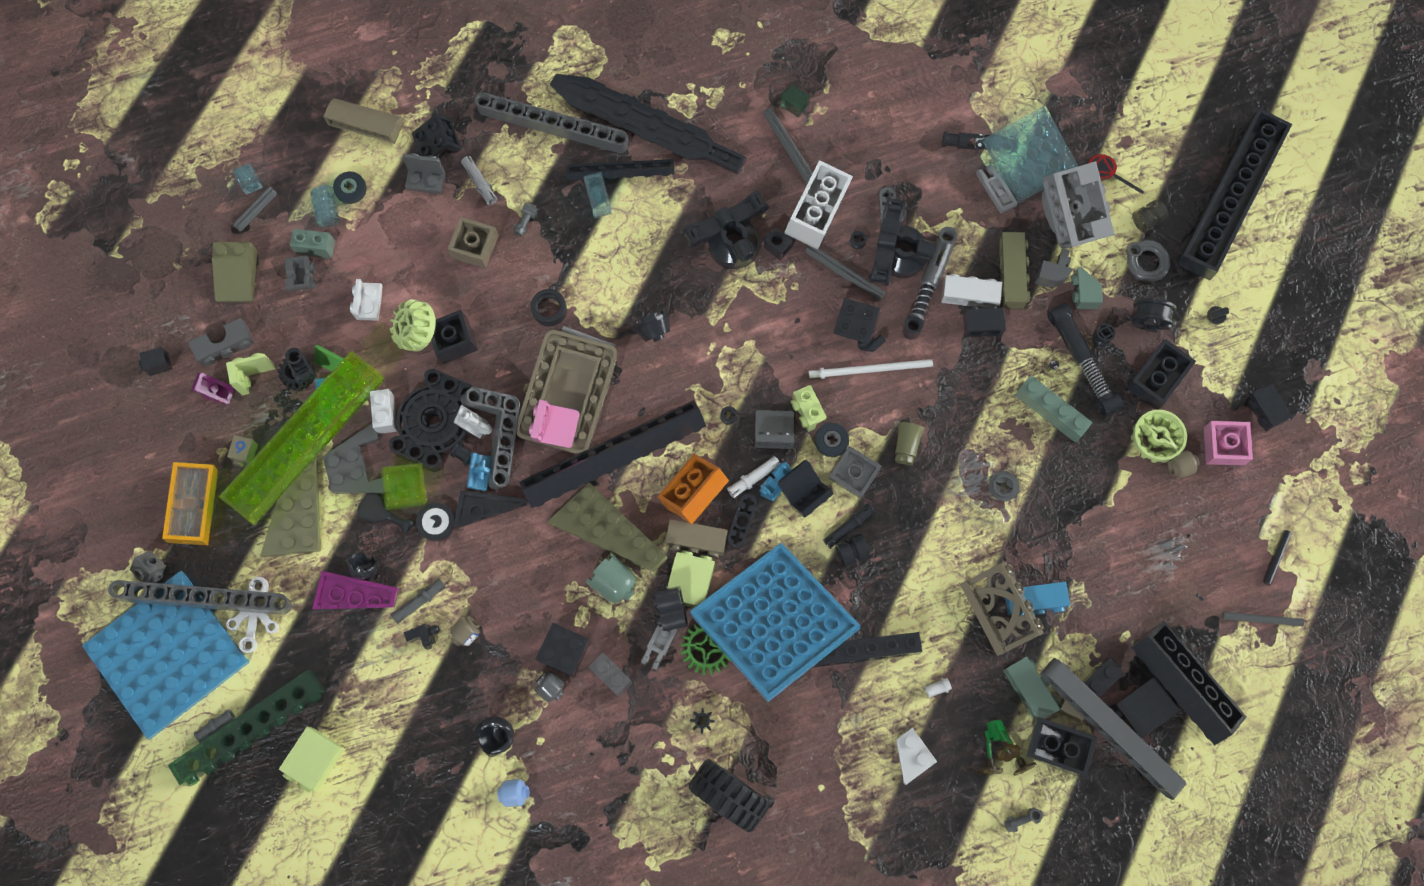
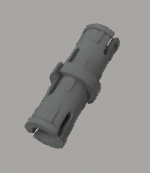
(214, 725)

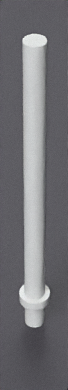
(822, 373)

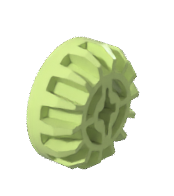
(413, 325)
(1170, 431)

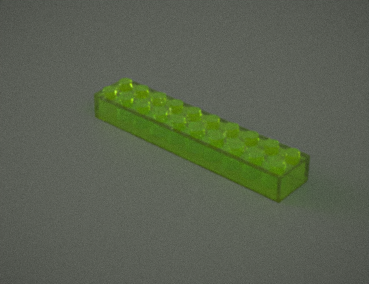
(302, 438)

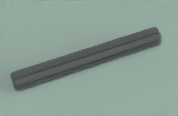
(788, 144)
(846, 272)

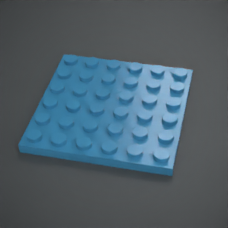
(774, 621)
(164, 659)

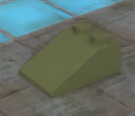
(234, 271)

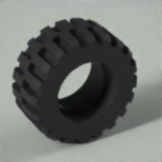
(729, 795)

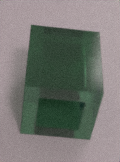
(795, 100)

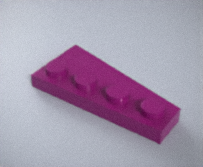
(346, 592)

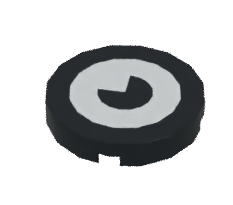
(435, 521)

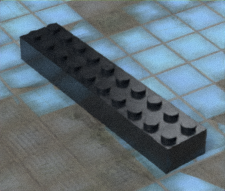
(1234, 194)

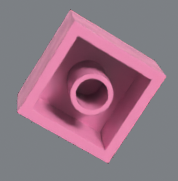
(1228, 443)

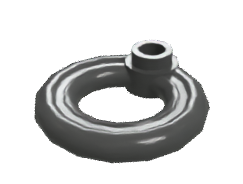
(1148, 245)

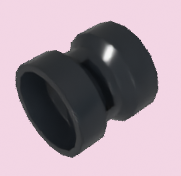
(1099, 336)

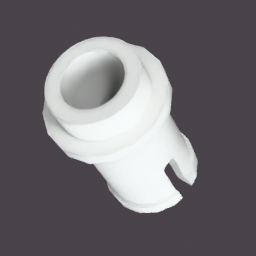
(938, 687)

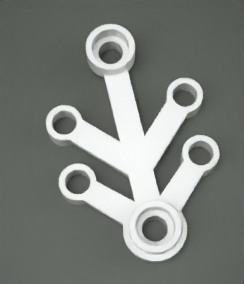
(253, 617)

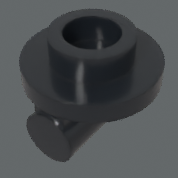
(1217, 315)

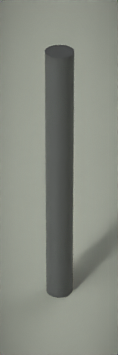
(1263, 619)

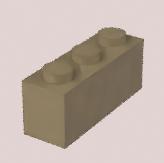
(696, 538)

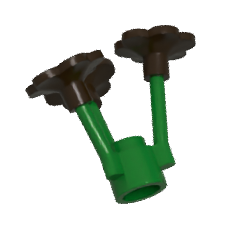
(1008, 751)

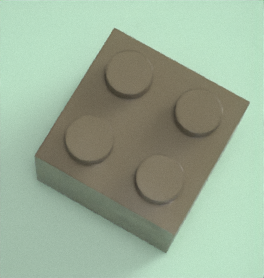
(473, 242)

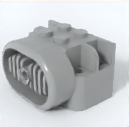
(1076, 206)

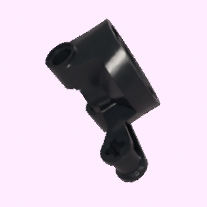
(727, 222)
(894, 261)

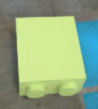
(693, 577)
(311, 759)

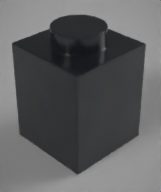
(155, 361)

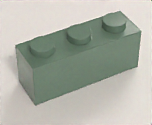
(1032, 689)

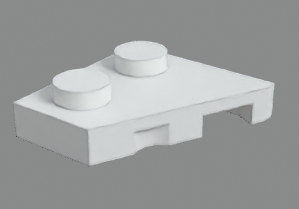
(913, 756)

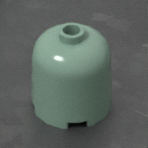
(613, 580)

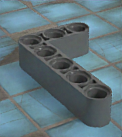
(500, 431)

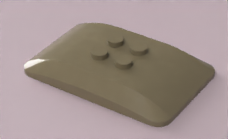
(573, 376)

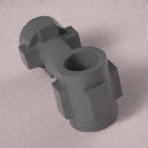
(529, 211)
(1032, 815)

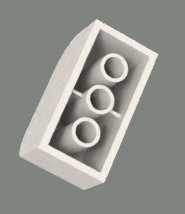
(818, 204)

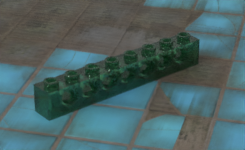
(183, 766)

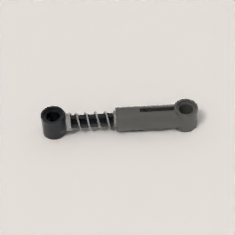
(930, 281)

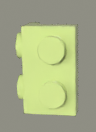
(808, 407)

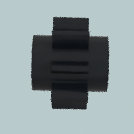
(702, 715)

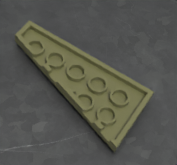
(604, 526)

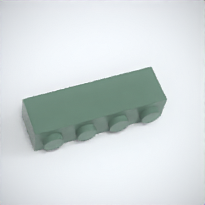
(1053, 409)

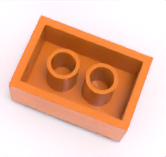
(693, 488)

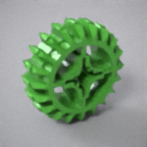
(698, 647)

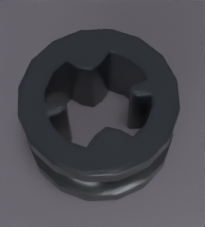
(859, 245)
(723, 418)

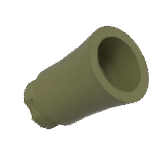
(908, 442)

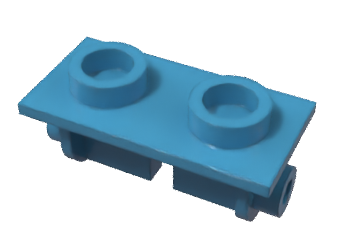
(770, 487)

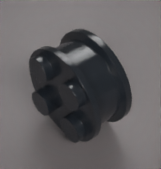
(1153, 314)

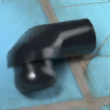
(873, 345)

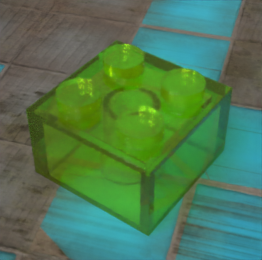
(403, 486)

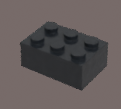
(1161, 374)

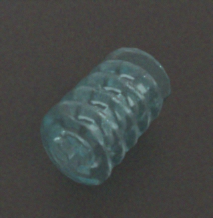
(324, 206)

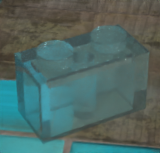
(597, 195)

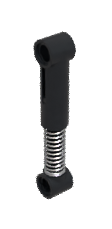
(1062, 318)

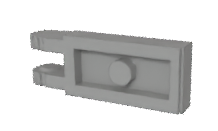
(997, 189)
(660, 644)

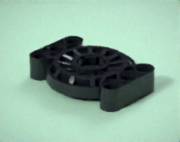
(418, 409)

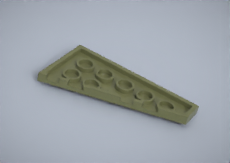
(296, 518)

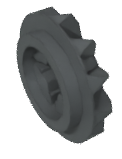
(1011, 482)

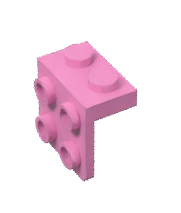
(554, 424)

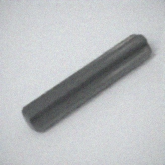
(253, 210)

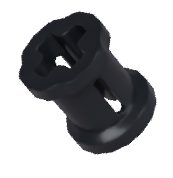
(461, 453)

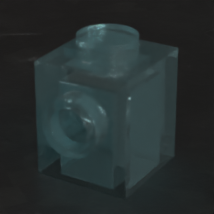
(247, 178)

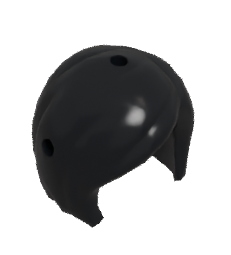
(495, 735)

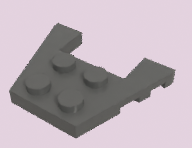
(347, 466)

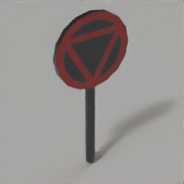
(1107, 169)

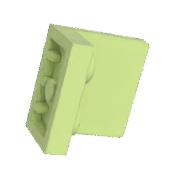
(241, 368)

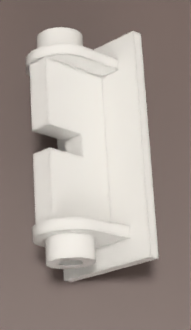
(472, 422)

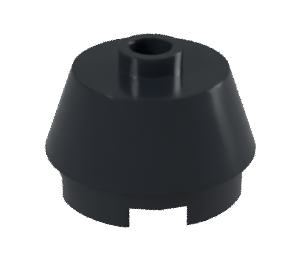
(653, 326)

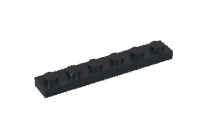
(621, 169)

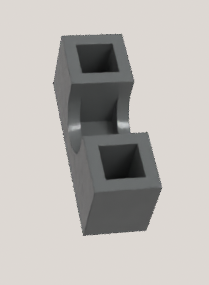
(237, 338)

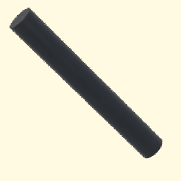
(1277, 557)

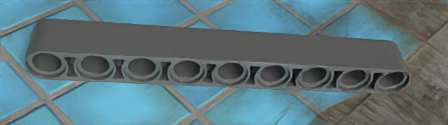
(546, 116)
(171, 593)
(1113, 728)

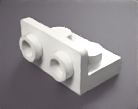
(366, 300)

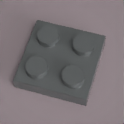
(855, 472)

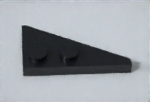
(479, 506)

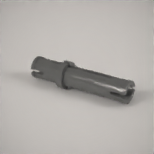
(417, 601)

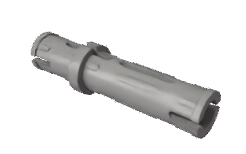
(482, 185)

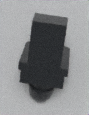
(423, 632)

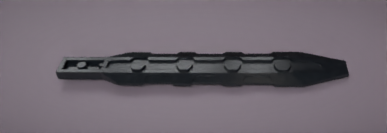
(648, 123)

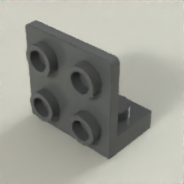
(424, 173)
(774, 429)

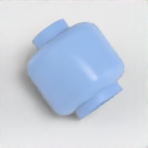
(513, 793)

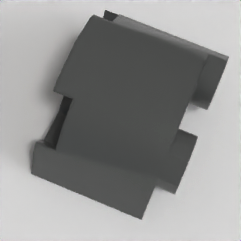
(299, 274)

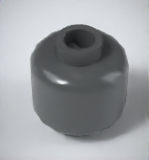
(549, 687)

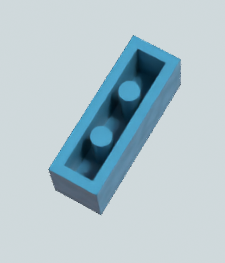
(1044, 598)

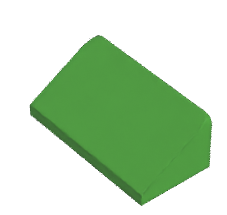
(326, 358)

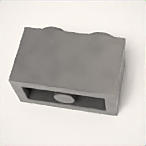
(610, 674)

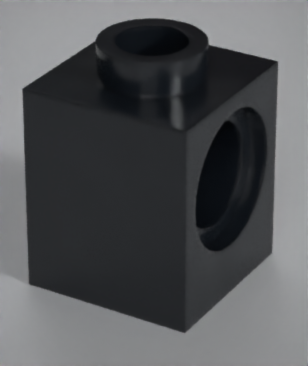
(781, 250)

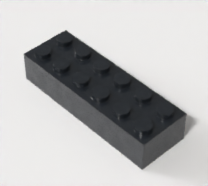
(1189, 683)

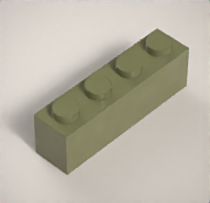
(1013, 270)

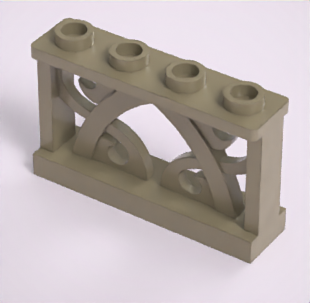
(998, 636)

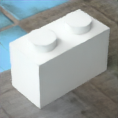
(383, 411)

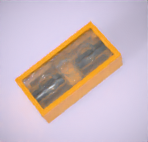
(190, 503)

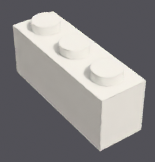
(971, 291)

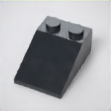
(1061, 747)

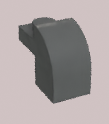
(1053, 274)

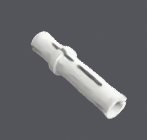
(747, 481)

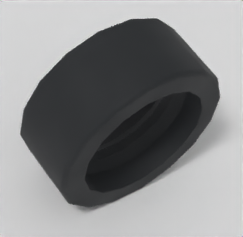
(546, 294)

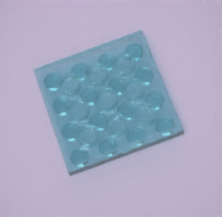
(1029, 152)

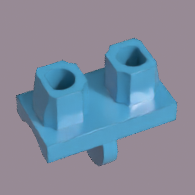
(479, 472)

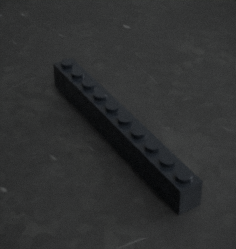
(612, 454)

